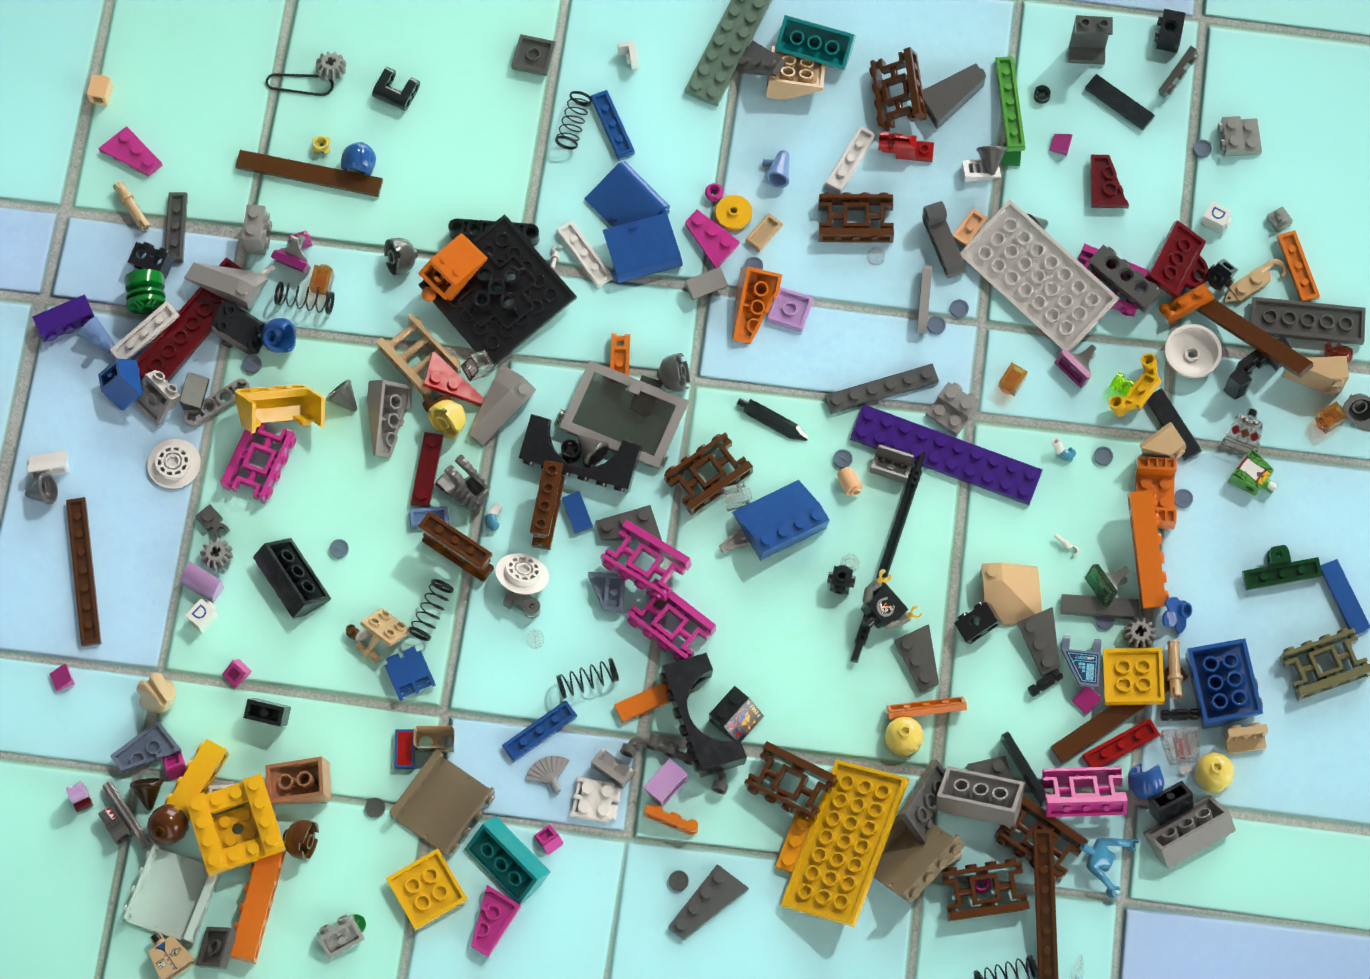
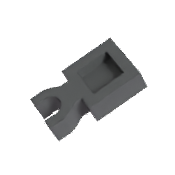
(211, 520)

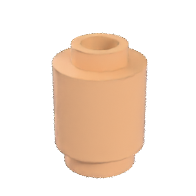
(849, 481)

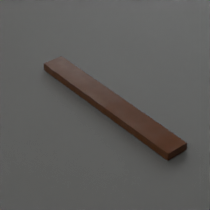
(309, 173)
(1256, 338)
(83, 572)
(1100, 725)
(1045, 903)

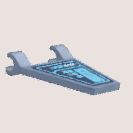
(1083, 664)

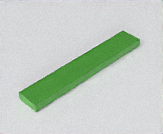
(1010, 104)

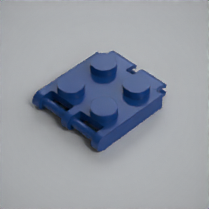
(409, 672)

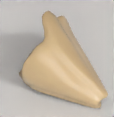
(156, 694)

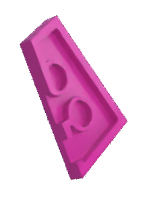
(132, 151)

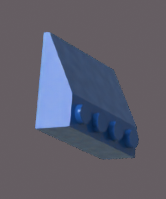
(781, 519)
(1223, 683)

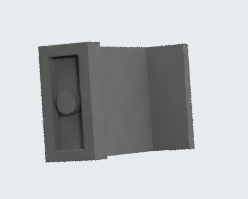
(1089, 39)

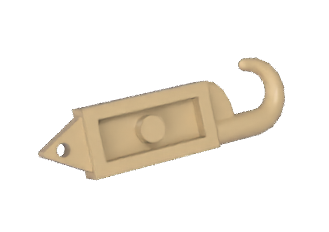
(1253, 281)

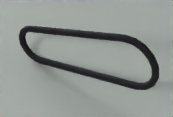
(297, 91)

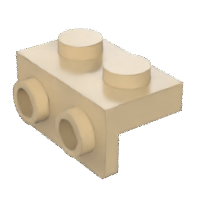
(1246, 739)

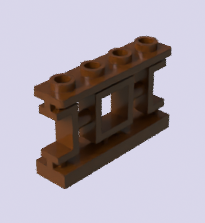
(911, 85)
(856, 231)
(714, 486)
(547, 505)
(456, 547)
(798, 768)
(1025, 849)
(987, 905)

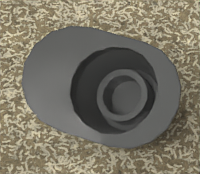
(1358, 410)

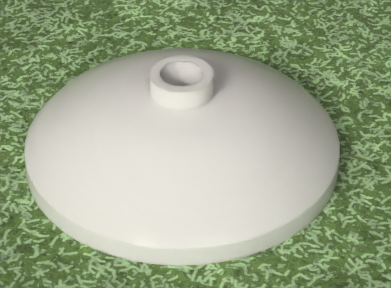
(1197, 341)

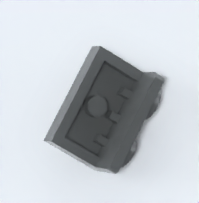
(892, 463)

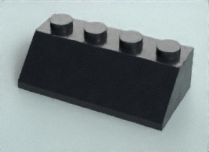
(291, 577)

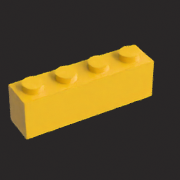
(199, 774)

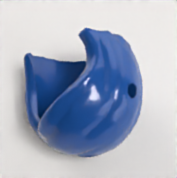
(358, 157)
(279, 335)
(1145, 783)

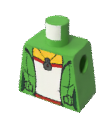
(1253, 474)

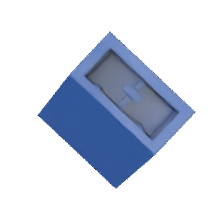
(121, 382)

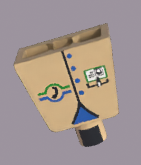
(169, 956)

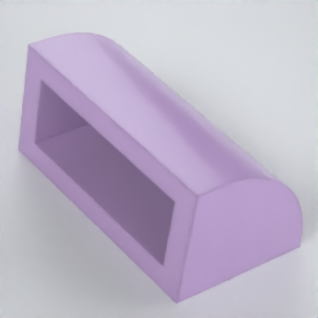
(201, 582)
(666, 782)

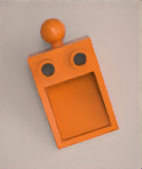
(456, 264)

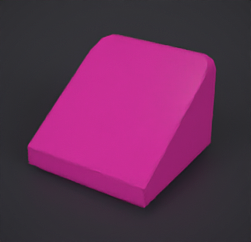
(1061, 143)
(236, 672)
(62, 677)
(1086, 699)
(175, 766)
(548, 839)

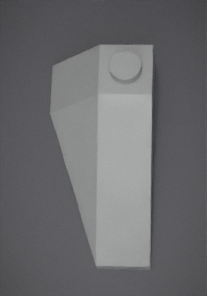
(232, 284)
(503, 399)
(386, 409)

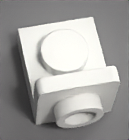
(629, 49)

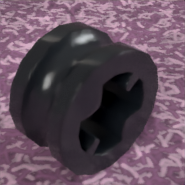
(1043, 99)

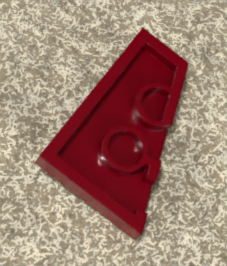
(1105, 187)

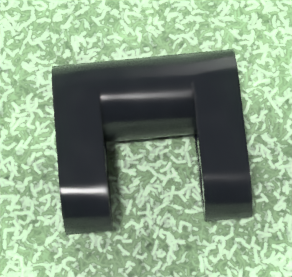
(390, 95)

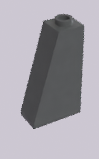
(952, 93)

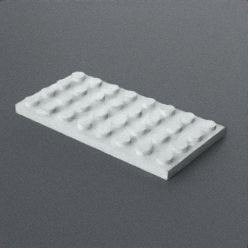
(1039, 276)

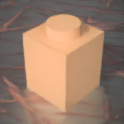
(100, 89)

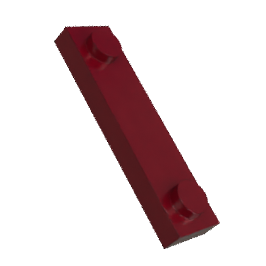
(427, 469)

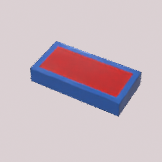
(404, 749)

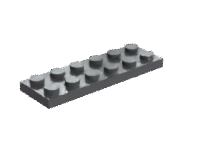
(1309, 320)

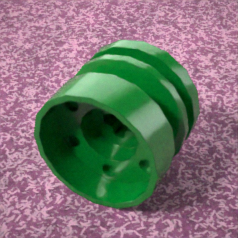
(144, 291)

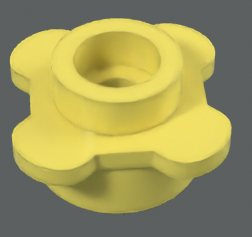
(321, 140)

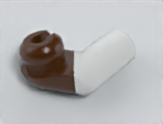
(356, 634)

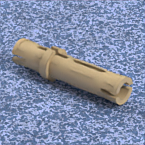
(128, 200)
(1174, 677)

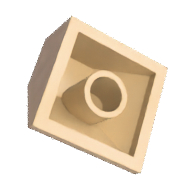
(1164, 443)

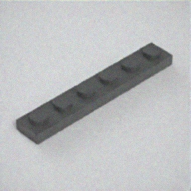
(881, 388)

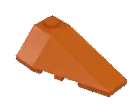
(753, 300)

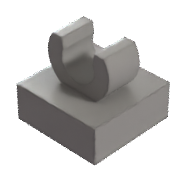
(1279, 219)

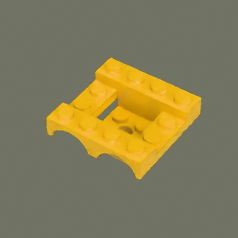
(215, 835)

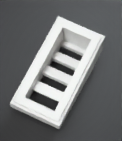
(973, 164)

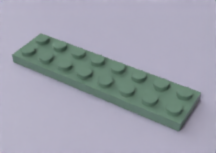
(725, 49)

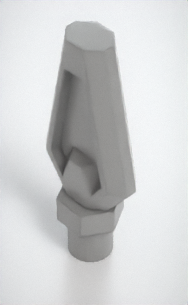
(734, 542)

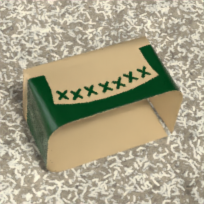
(430, 731)

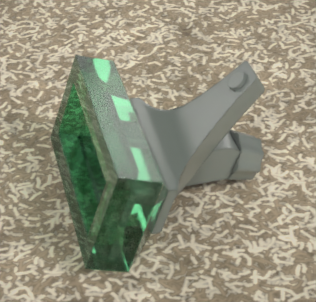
(1105, 583)

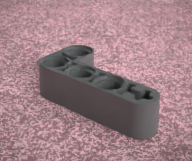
(935, 222)

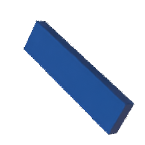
(612, 124)
(1344, 597)
(539, 731)

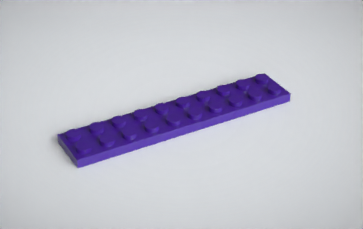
(948, 454)

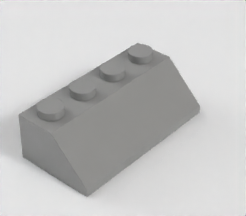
(980, 796)
(1190, 832)

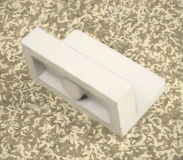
(50, 463)

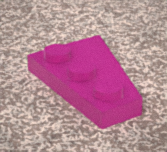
(713, 240)
(494, 919)

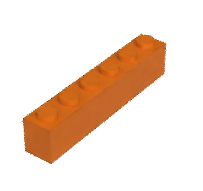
(1147, 549)
(256, 907)

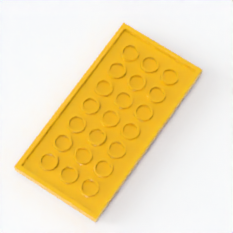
(845, 844)

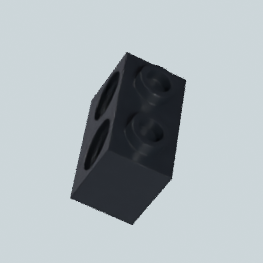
(151, 259)

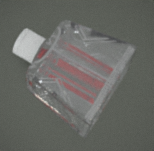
(1181, 747)

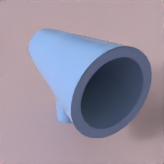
(779, 170)
(96, 334)

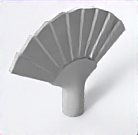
(548, 771)

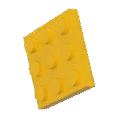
(1133, 676)
(426, 889)

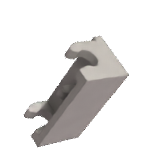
(705, 283)
(612, 768)

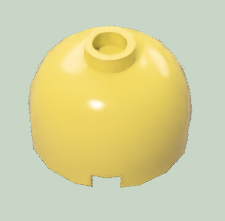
(447, 417)
(903, 736)
(1214, 772)

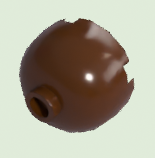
(167, 825)
(300, 839)

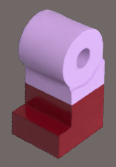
(79, 796)

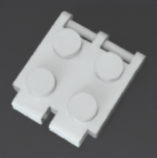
(595, 800)

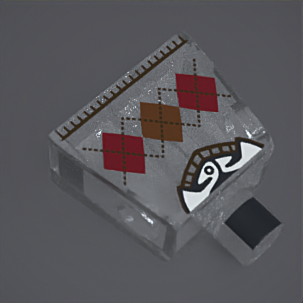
(1244, 432)

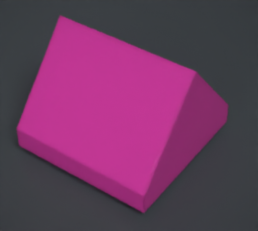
(307, 242)

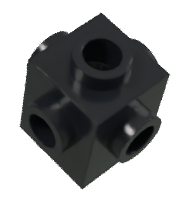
(1221, 275)
(843, 585)

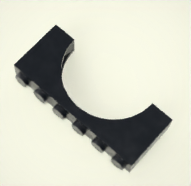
(616, 471)
(708, 753)

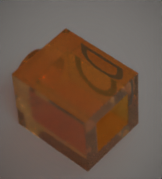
(321, 279)
(1012, 379)
(1330, 417)

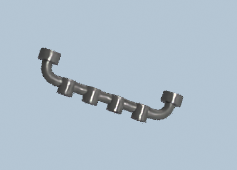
(671, 750)

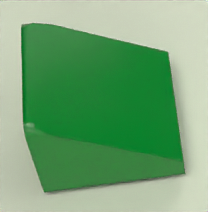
(1011, 158)

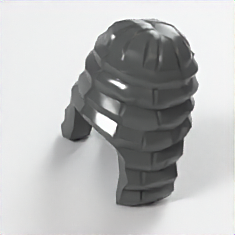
(469, 492)

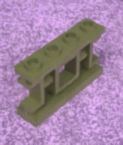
(1332, 677)

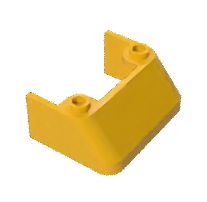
(279, 404)

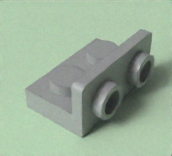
(339, 935)

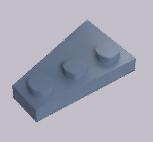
(145, 748)

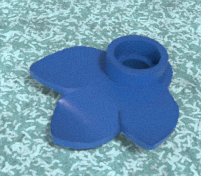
(1176, 614)

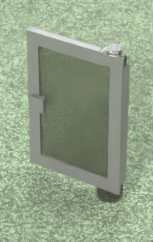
(621, 408)

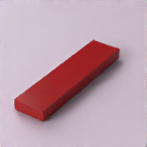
(1121, 744)

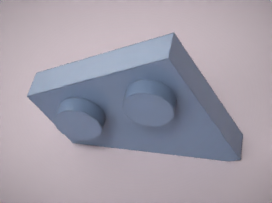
(609, 590)

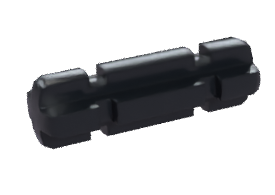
(1045, 683)
(1179, 714)

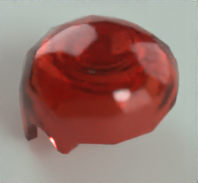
(1338, 350)

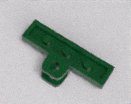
(1281, 570)

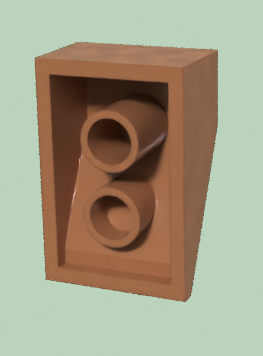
(299, 781)

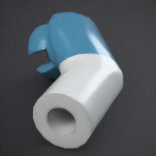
(1061, 451)
(490, 517)

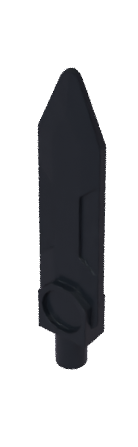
(772, 419)

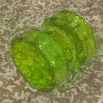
(1121, 384)

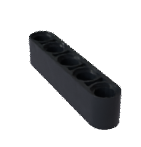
(468, 225)

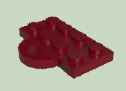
(1179, 261)

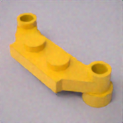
(1140, 390)

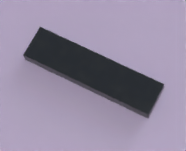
(1119, 102)
(1167, 413)
(1023, 767)

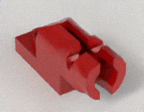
(906, 147)

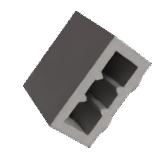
(256, 229)

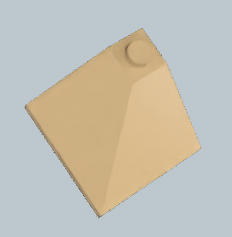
(796, 78)
(1011, 590)

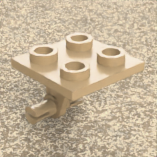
(384, 628)

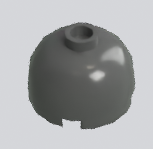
(400, 255)
(674, 372)

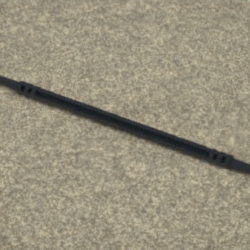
(891, 547)

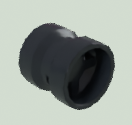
(570, 447)

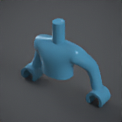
(1102, 858)

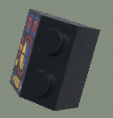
(735, 715)

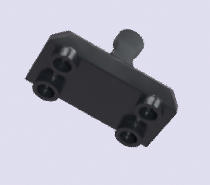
(237, 328)

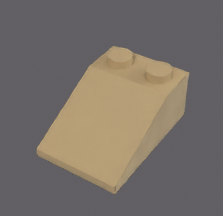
(1326, 375)

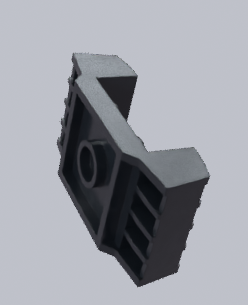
(1240, 379)

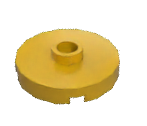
(730, 220)

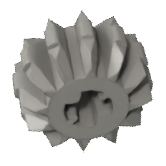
(330, 66)
(224, 551)
(1136, 640)

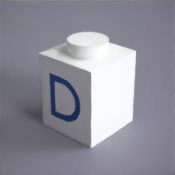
(1217, 218)
(202, 614)

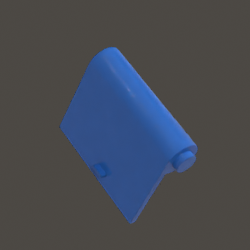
(625, 197)
(642, 248)

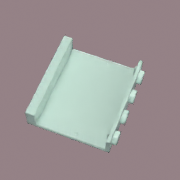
(171, 895)

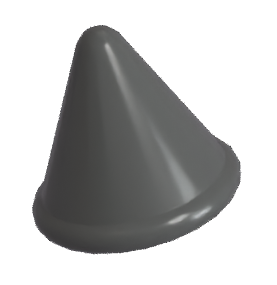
(991, 157)
(343, 396)
(592, 450)
(43, 489)

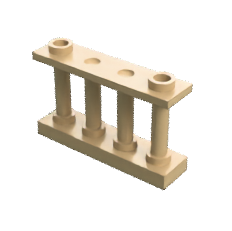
(399, 360)

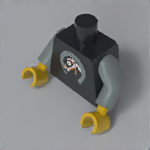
(883, 606)

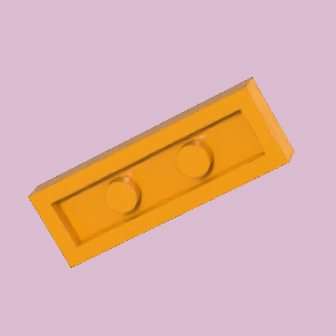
(793, 844)

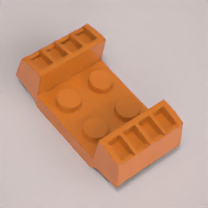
(1158, 475)

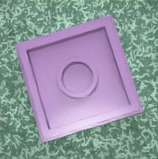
(790, 309)

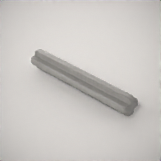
(126, 814)

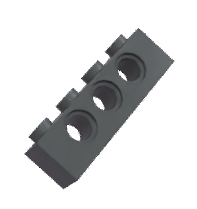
(1126, 288)

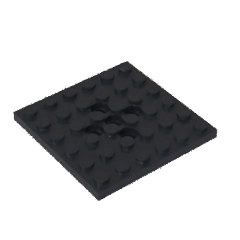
(536, 294)

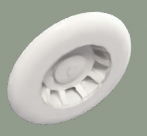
(172, 461)
(522, 573)

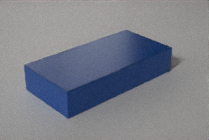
(577, 512)

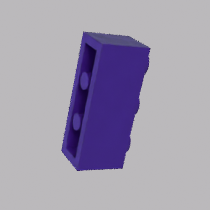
(63, 318)

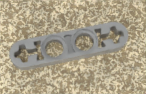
(924, 299)
(214, 399)

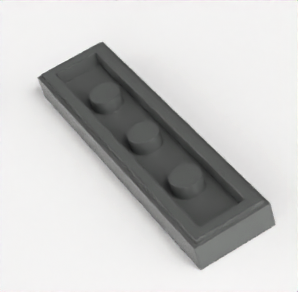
(176, 225)
(1091, 606)

